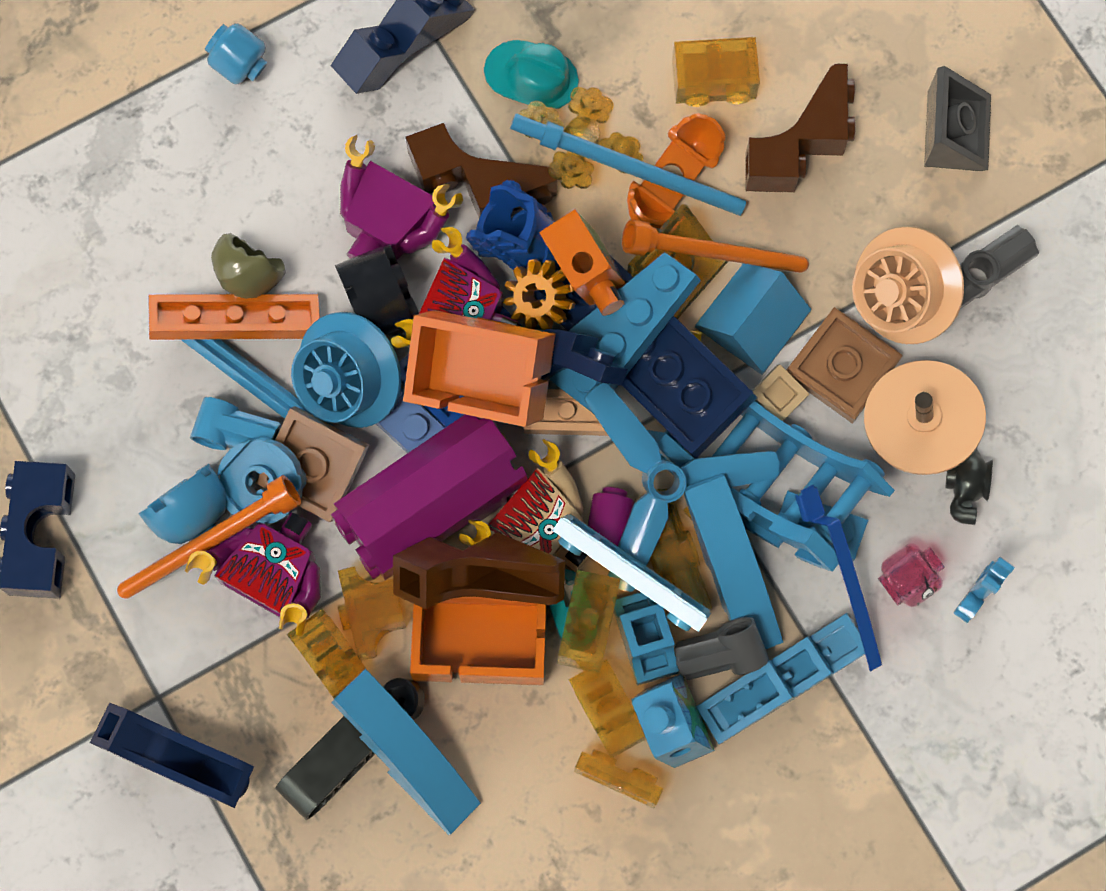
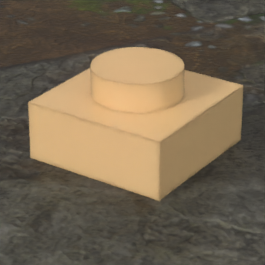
(779, 393)

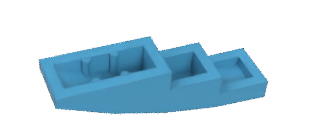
(731, 556)
(782, 679)
(407, 752)

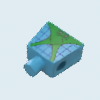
(672, 722)

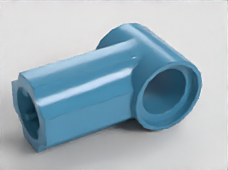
(224, 426)

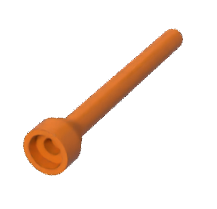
(642, 238)
(279, 497)

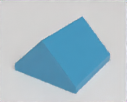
(755, 315)

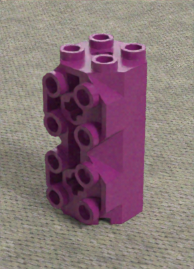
(429, 492)

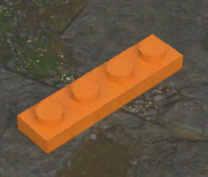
(231, 316)

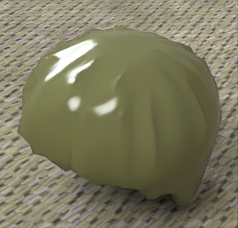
(243, 269)

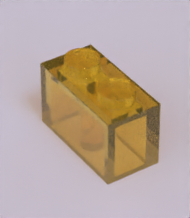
(715, 71)
(588, 621)

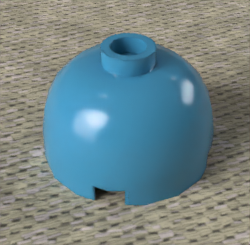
(187, 508)

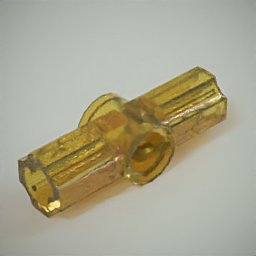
(677, 558)

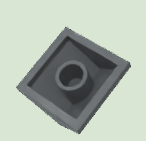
(957, 123)

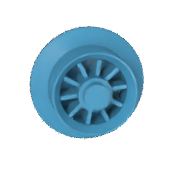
(346, 371)

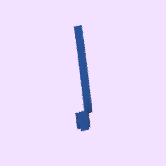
(813, 510)

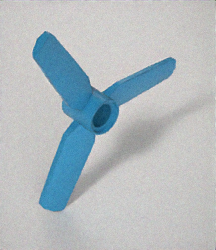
(642, 452)

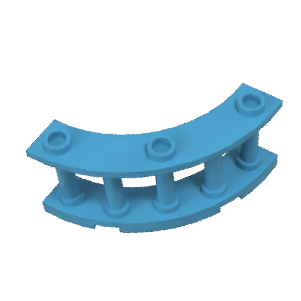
(812, 543)

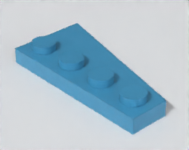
(627, 333)

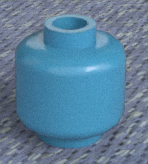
(236, 53)

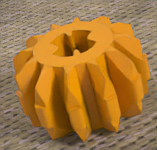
(544, 310)

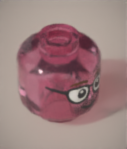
(911, 575)

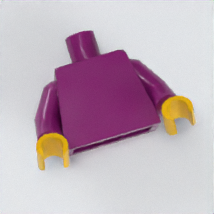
(388, 209)

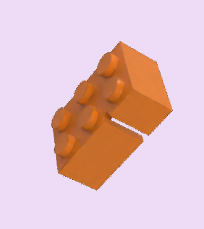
(484, 361)
(479, 641)

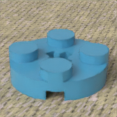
(259, 456)

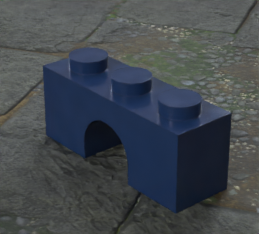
(34, 494)

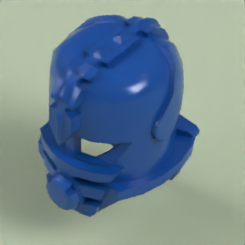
(514, 238)

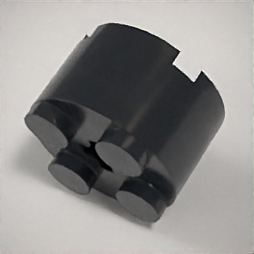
(378, 288)

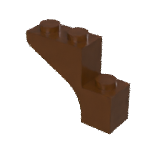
(822, 129)
(443, 162)
(489, 569)

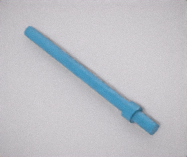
(553, 136)

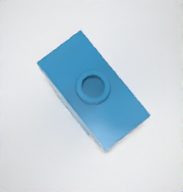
(646, 638)

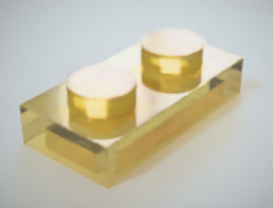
(635, 785)

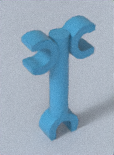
(987, 583)

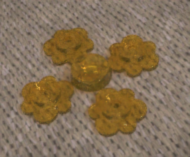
(590, 107)

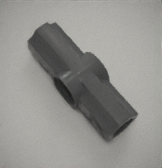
(997, 261)

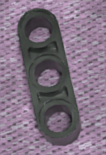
(325, 769)

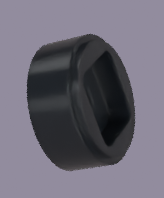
(407, 694)

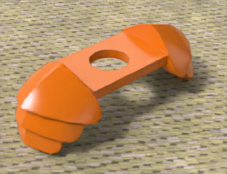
(694, 144)

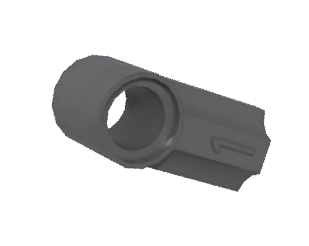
(733, 647)

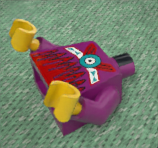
(460, 287)
(267, 569)

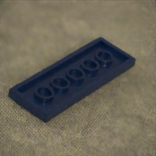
(677, 380)

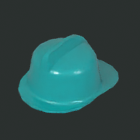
(531, 73)

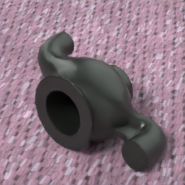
(970, 483)

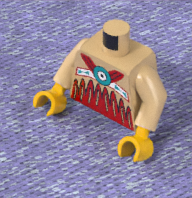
(537, 509)

